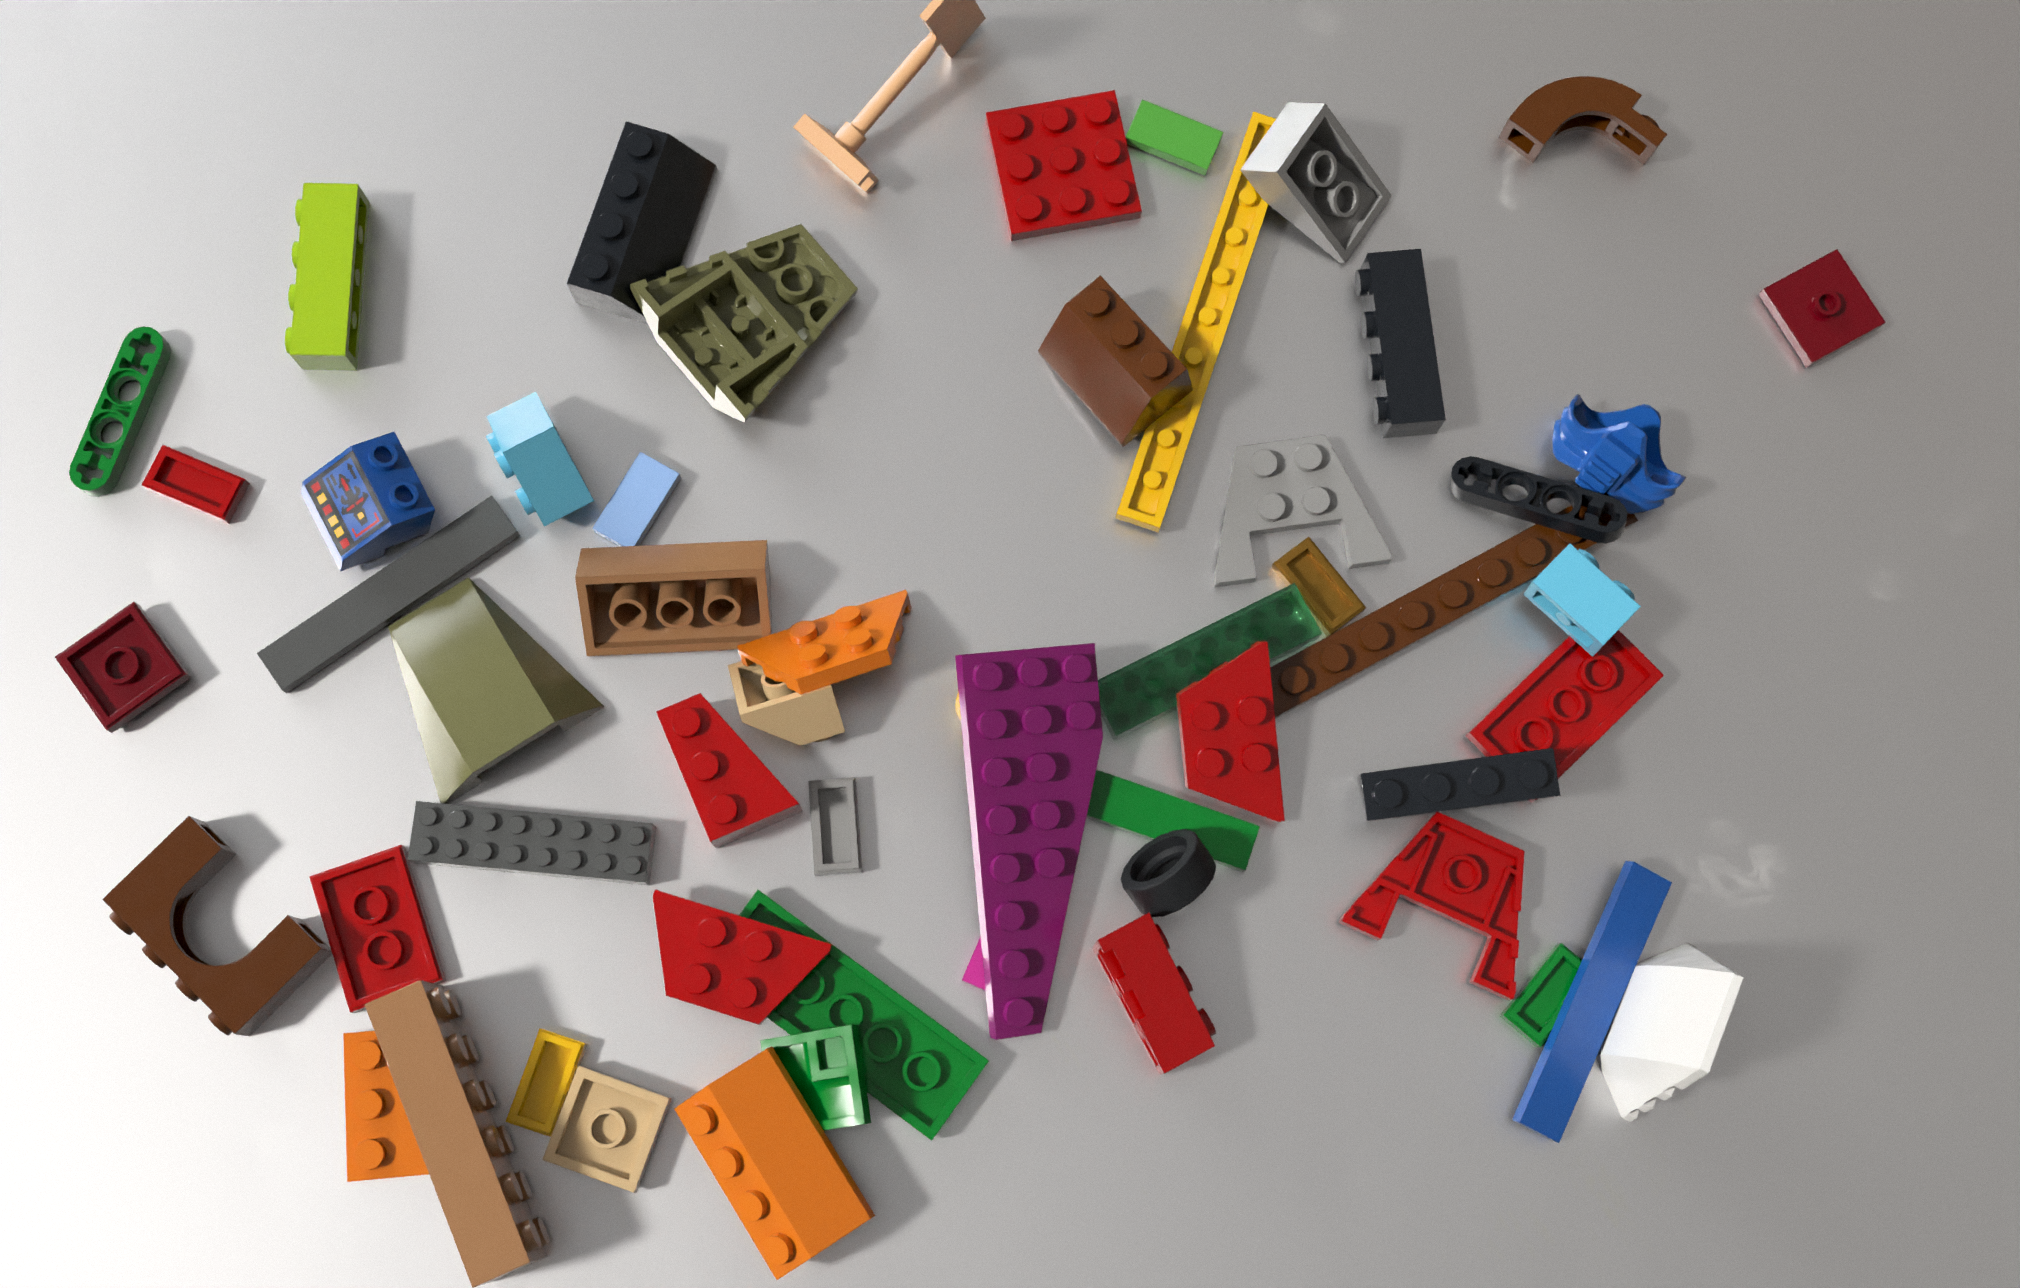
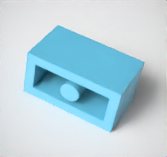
(1582, 599)

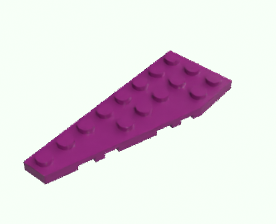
(1030, 778)

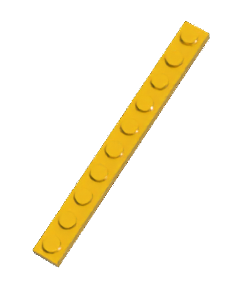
(1199, 340)

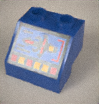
(367, 501)

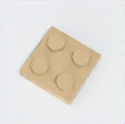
(607, 1129)

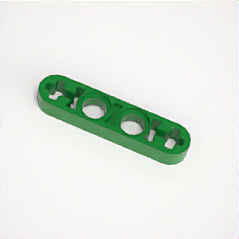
(129, 413)

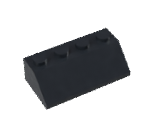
(640, 219)

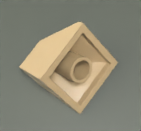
(782, 711)

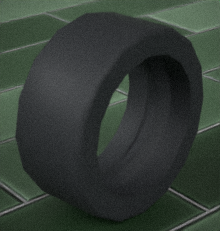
(1168, 873)

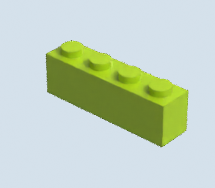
(328, 276)

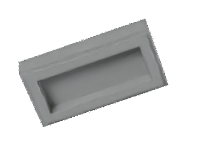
(835, 826)

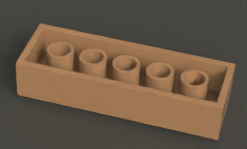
(458, 1131)

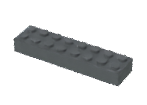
(532, 843)

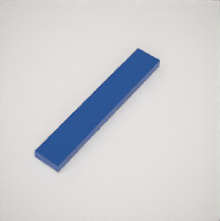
(1592, 1001)

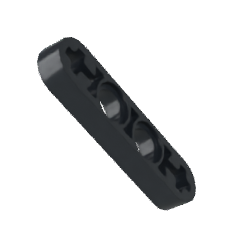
(1534, 506)

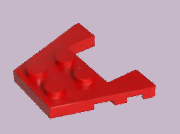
(1459, 878)

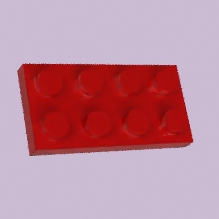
(1568, 701)

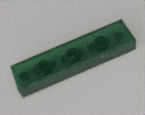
(1150, 685)

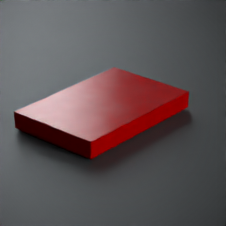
(376, 926)

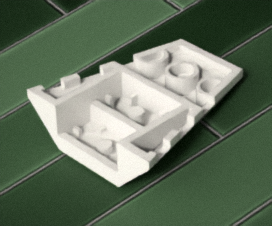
(1666, 1027)

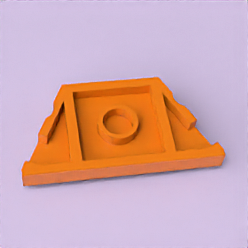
(833, 646)

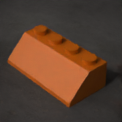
(774, 1162)

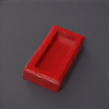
(195, 484)

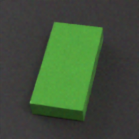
(1173, 137)

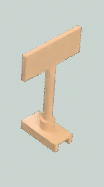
(950, 27)

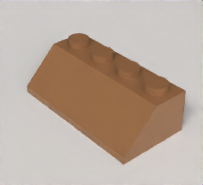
(674, 597)

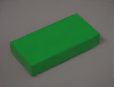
(1542, 996)

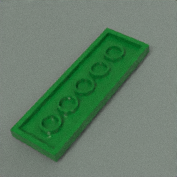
(906, 1054)

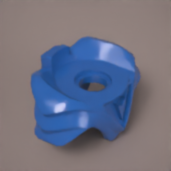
(1616, 454)

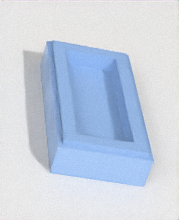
(637, 502)

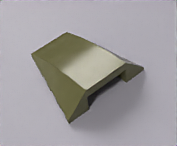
(745, 315)
(479, 686)

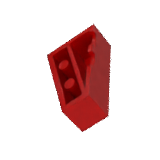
(723, 775)
(1155, 993)

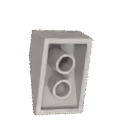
(1317, 178)

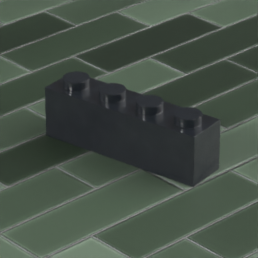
(1400, 343)
(1459, 784)

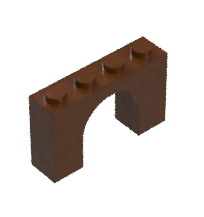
(155, 906)

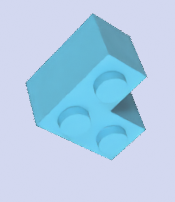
(532, 450)

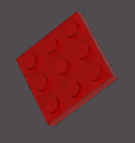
(1063, 165)

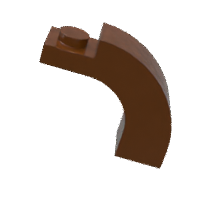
(1582, 105)

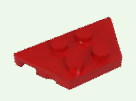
(1232, 734)
(730, 959)

